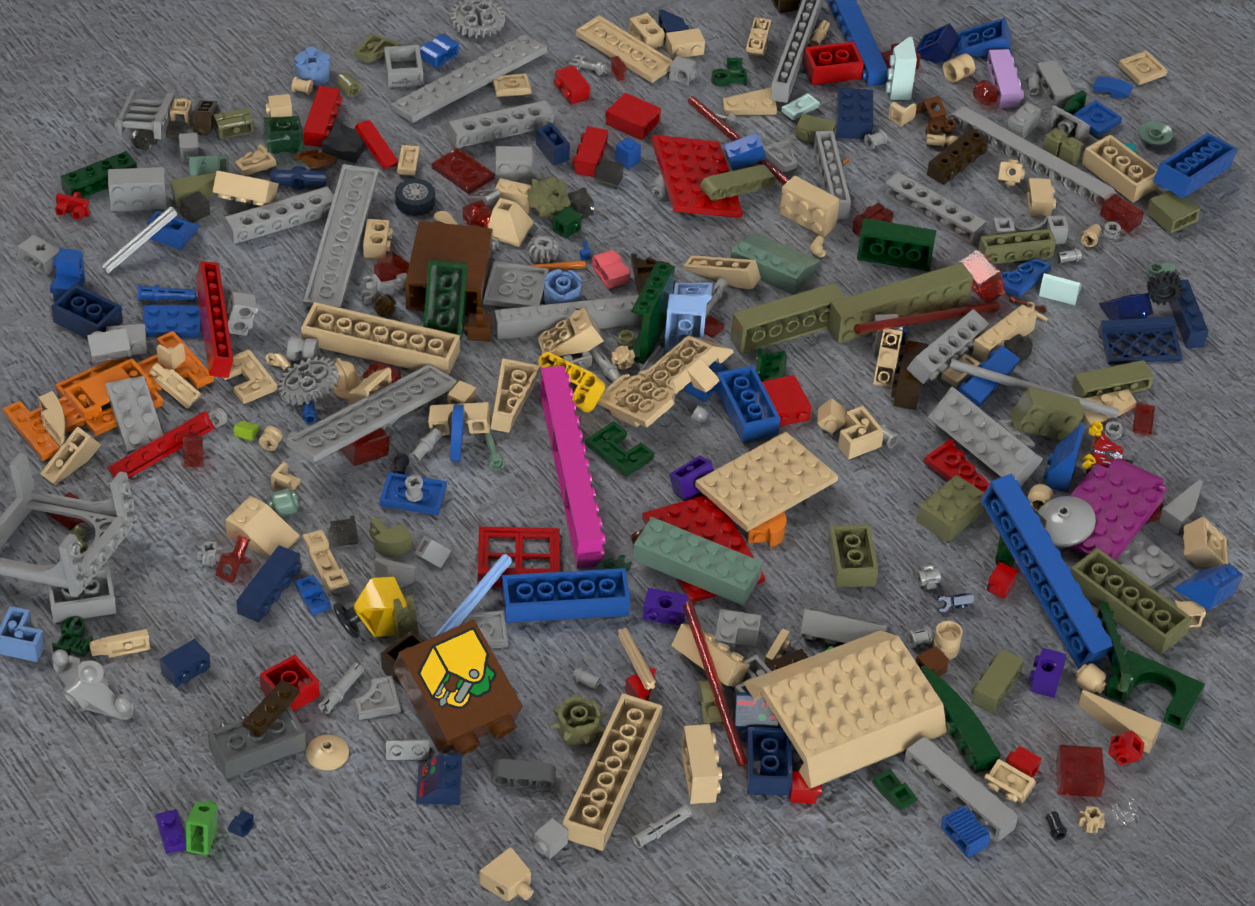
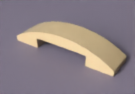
(323, 560)

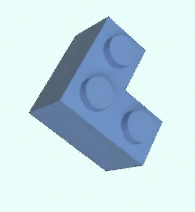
(18, 636)

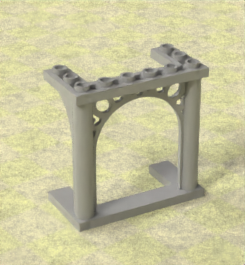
(73, 569)

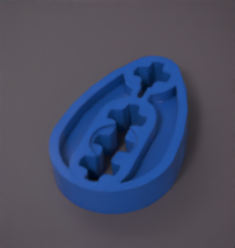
(457, 432)

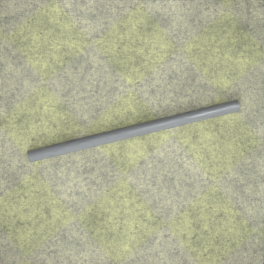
(1023, 385)

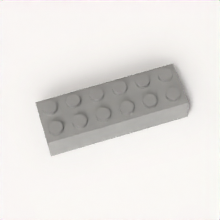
(984, 437)

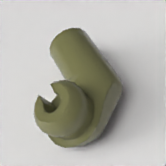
(79, 532)

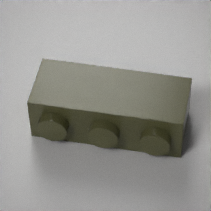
(997, 680)

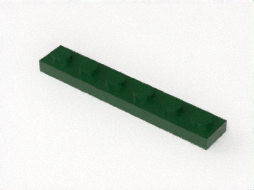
(1116, 655)

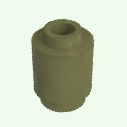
(348, 84)

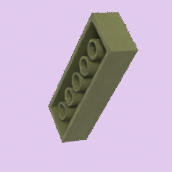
(783, 319)
(1131, 600)

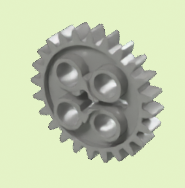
(466, 20)
(308, 380)

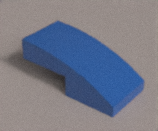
(1116, 87)
(312, 595)

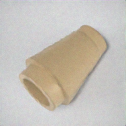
(1090, 236)

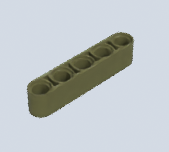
(738, 182)

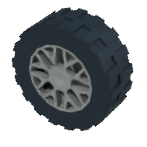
(415, 197)

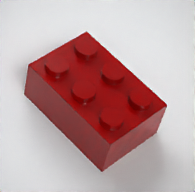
(833, 63)

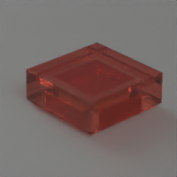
(713, 326)

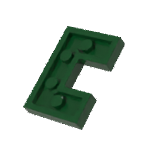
(605, 445)

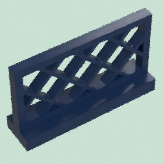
(1137, 329)

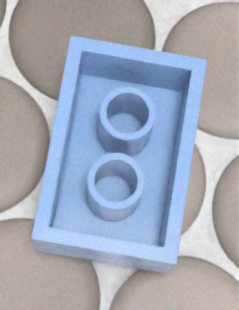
(684, 318)

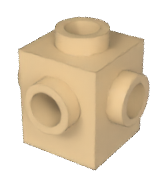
(1004, 175)

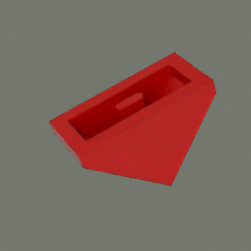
(635, 687)

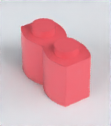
(611, 269)

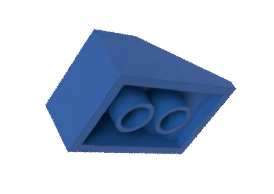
(985, 37)
(1064, 461)

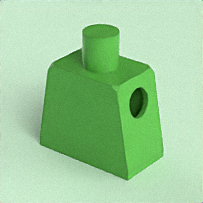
(201, 817)

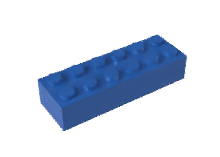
(1195, 165)
(565, 595)

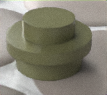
(626, 338)

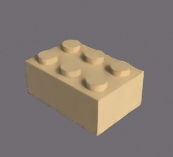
(244, 188)
(809, 206)
(701, 764)

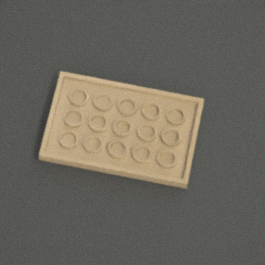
(766, 481)

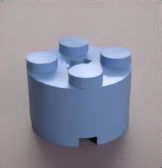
(313, 65)
(562, 287)

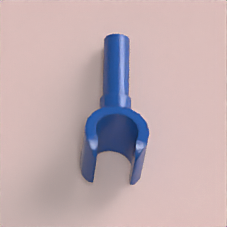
(585, 253)

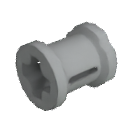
(875, 139)
(889, 437)
(413, 485)
(920, 636)

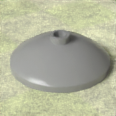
(1072, 526)

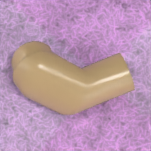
(278, 360)

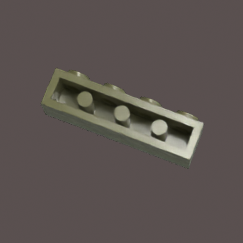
(1018, 246)

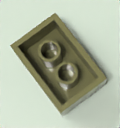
(1046, 414)
(951, 508)
(852, 556)

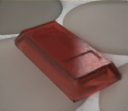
(1143, 419)

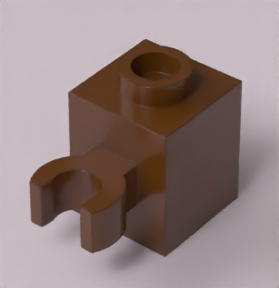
(479, 326)

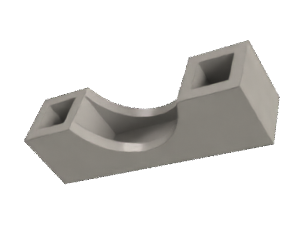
(1057, 224)

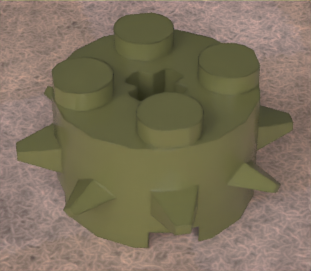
(548, 196)
(578, 721)

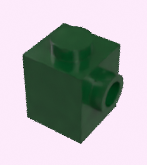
(567, 222)

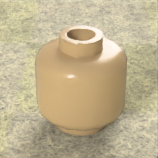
(1040, 495)
(1091, 678)

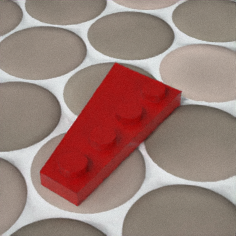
(950, 462)

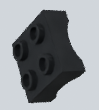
(344, 143)

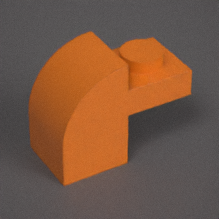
(770, 531)

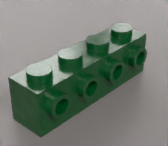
(95, 176)

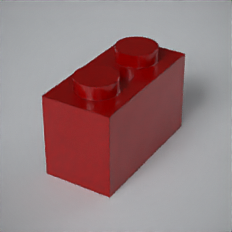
(572, 85)

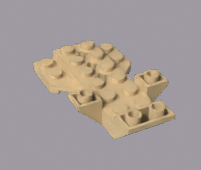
(649, 395)

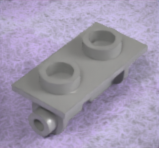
(407, 749)

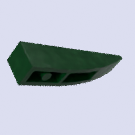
(964, 726)

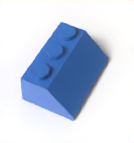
(1211, 585)

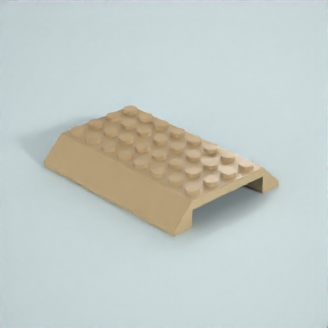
(852, 705)

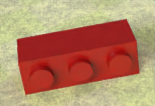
(590, 151)

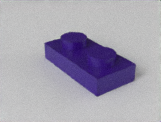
(171, 831)

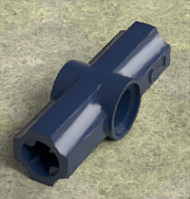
(299, 177)

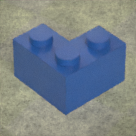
(68, 272)

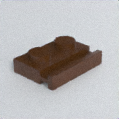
(316, 159)

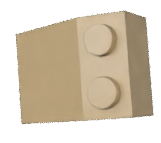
(261, 525)

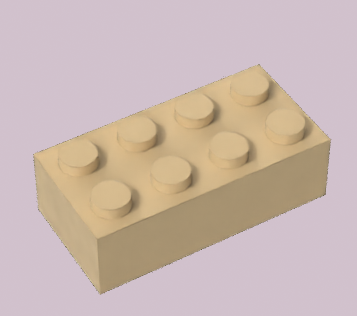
(1120, 168)

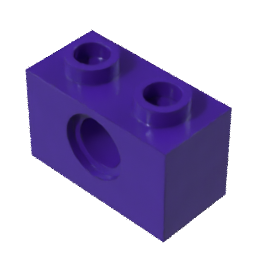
(685, 477)
(664, 607)
(1047, 673)

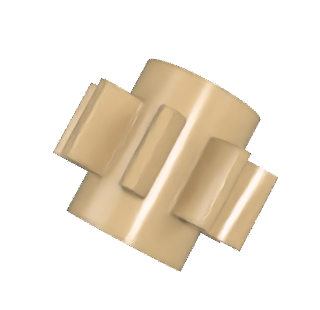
(623, 357)
(1091, 819)

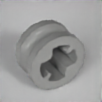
(1112, 230)
(218, 417)
(1115, 426)

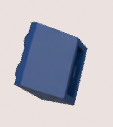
(174, 233)

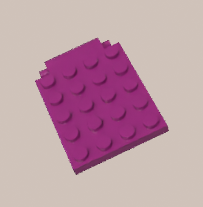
(1122, 503)

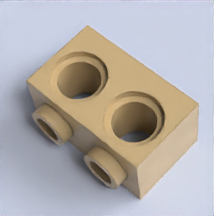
(646, 30)
(377, 238)

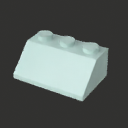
(902, 71)

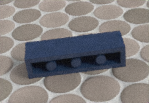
(1189, 318)
(269, 584)

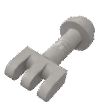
(580, 61)

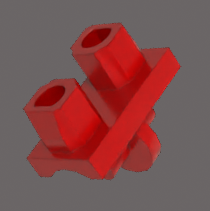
(72, 204)

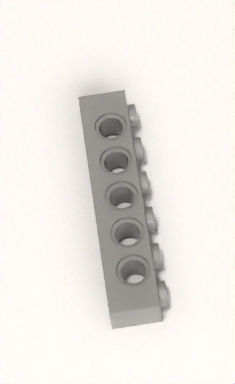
(499, 124)
(831, 170)
(934, 208)
(279, 215)
(948, 347)

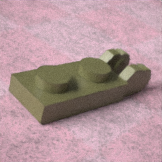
(405, 618)

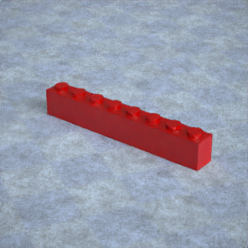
(214, 319)

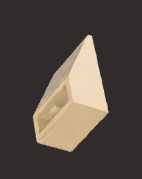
(572, 335)

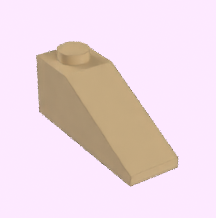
(71, 456)

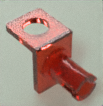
(234, 559)

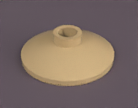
(327, 758)

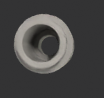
(658, 187)

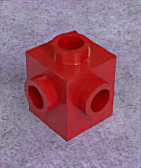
(1126, 748)

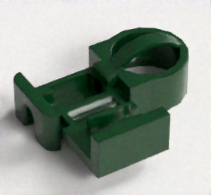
(734, 74)
(72, 639)

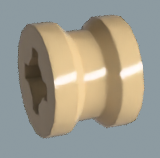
(270, 438)

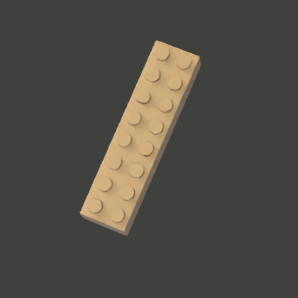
(380, 338)
(612, 771)

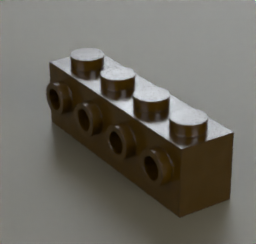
(957, 156)

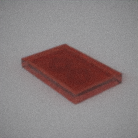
(463, 170)

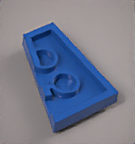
(1025, 276)

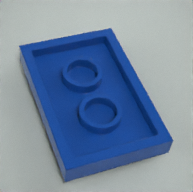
(182, 319)
(394, 494)

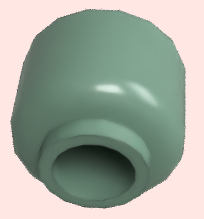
(284, 502)

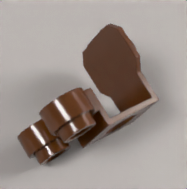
(937, 119)

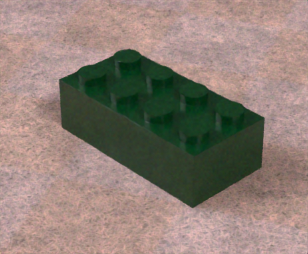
(896, 244)
(446, 295)

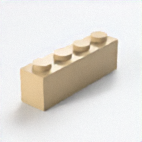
(1018, 322)
(728, 664)

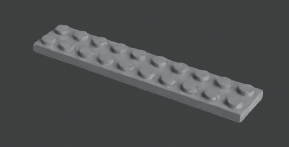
(468, 78)
(341, 236)
(370, 413)

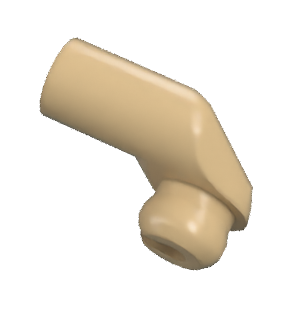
(817, 248)

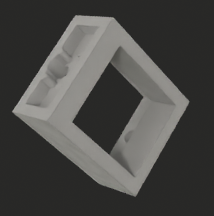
(395, 76)

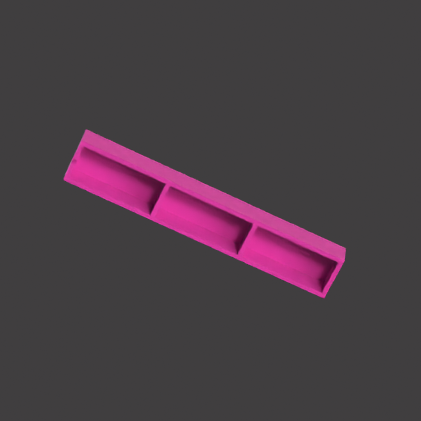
(572, 467)

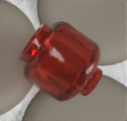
(986, 92)

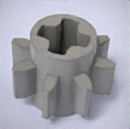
(209, 553)
(928, 577)

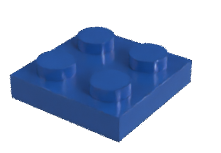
(1098, 117)

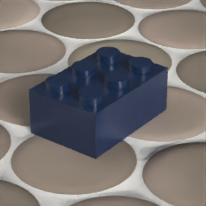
(854, 113)
(85, 311)
(768, 761)

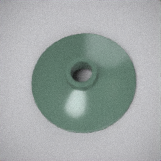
(1155, 133)

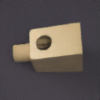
(507, 876)

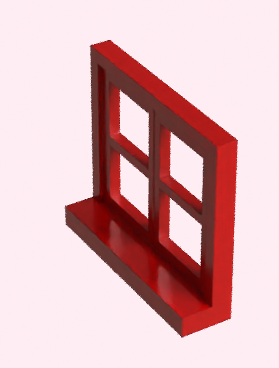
(519, 534)

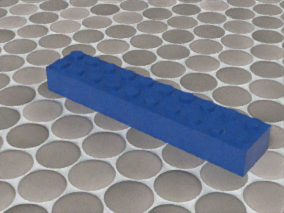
(1046, 571)

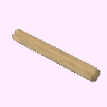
(636, 658)

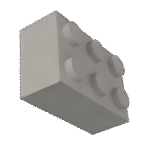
(137, 189)
(93, 601)

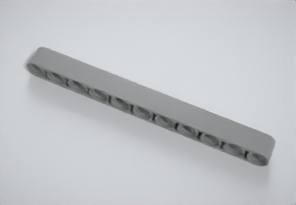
(1034, 157)

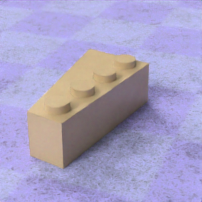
(513, 389)

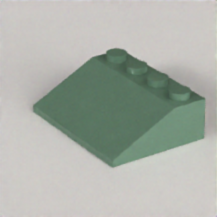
(776, 262)

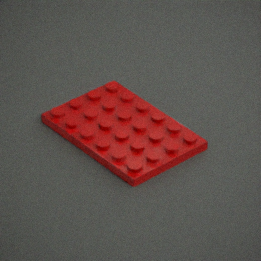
(683, 168)
(707, 521)

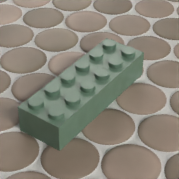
(697, 561)

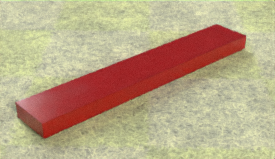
(161, 446)

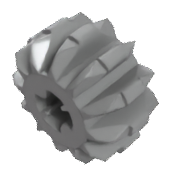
(543, 249)

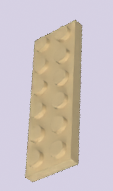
(633, 52)

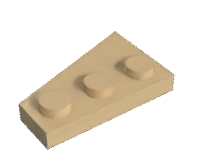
(751, 103)
(1120, 399)

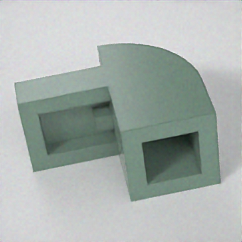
(208, 164)

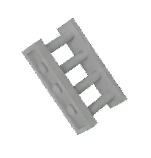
(159, 116)

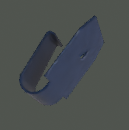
(243, 821)

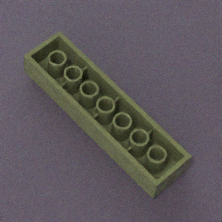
(917, 295)

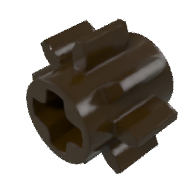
(384, 305)

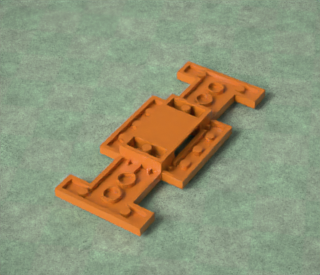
(86, 394)

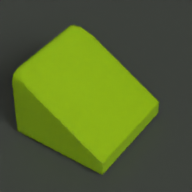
(246, 430)

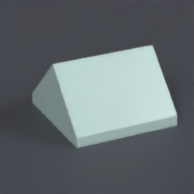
(1060, 289)

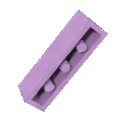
(1004, 77)

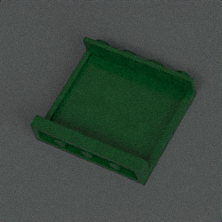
(653, 306)

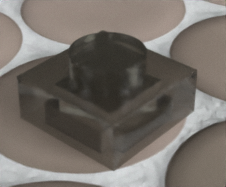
(175, 128)

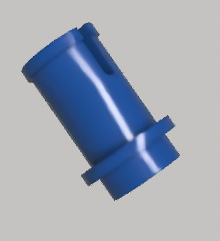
(309, 414)

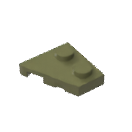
(373, 48)

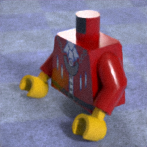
(1102, 449)

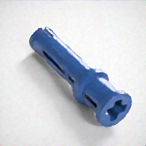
(156, 293)

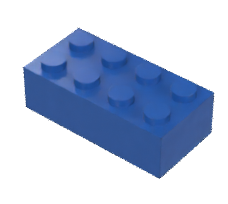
(747, 404)

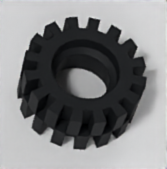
(1161, 281)

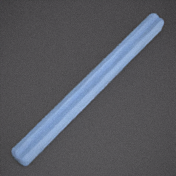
(477, 594)

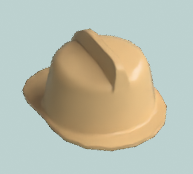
(348, 379)

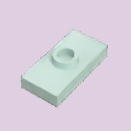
(800, 106)

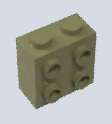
(1173, 211)

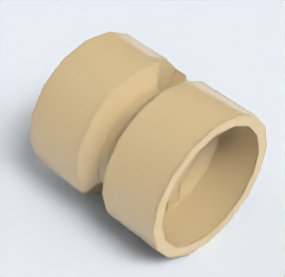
(958, 68)
(948, 638)

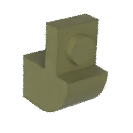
(390, 541)
(709, 709)

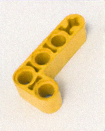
(588, 384)

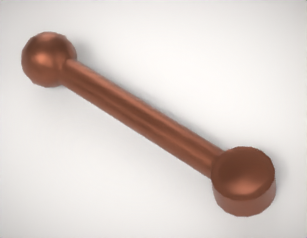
(1042, 308)

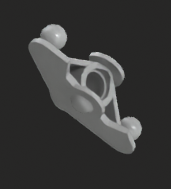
(87, 687)

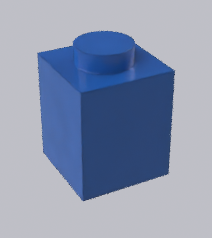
(628, 152)

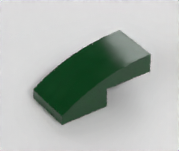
(1076, 102)
(891, 788)

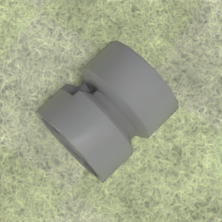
(301, 349)

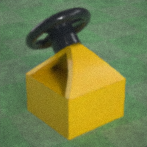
(372, 607)

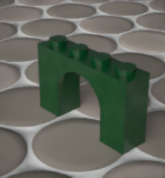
(1182, 688)

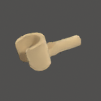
(1031, 305)

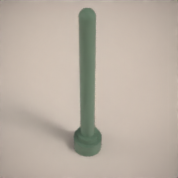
(495, 460)

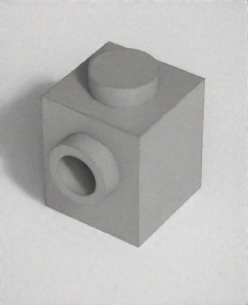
(550, 838)

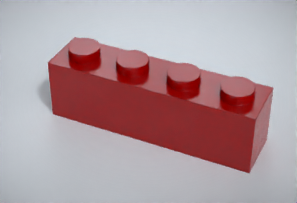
(322, 116)

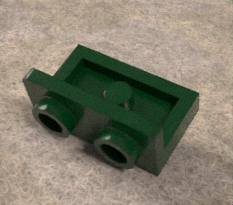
(771, 365)

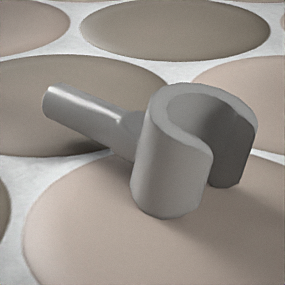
(729, 120)

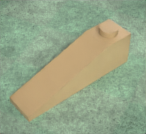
(737, 272)
(1120, 719)

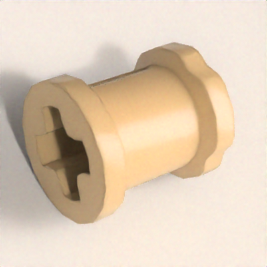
(302, 85)

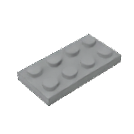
(134, 412)

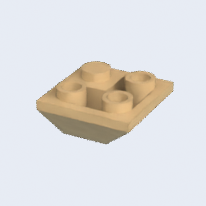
(510, 222)

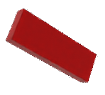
(376, 144)

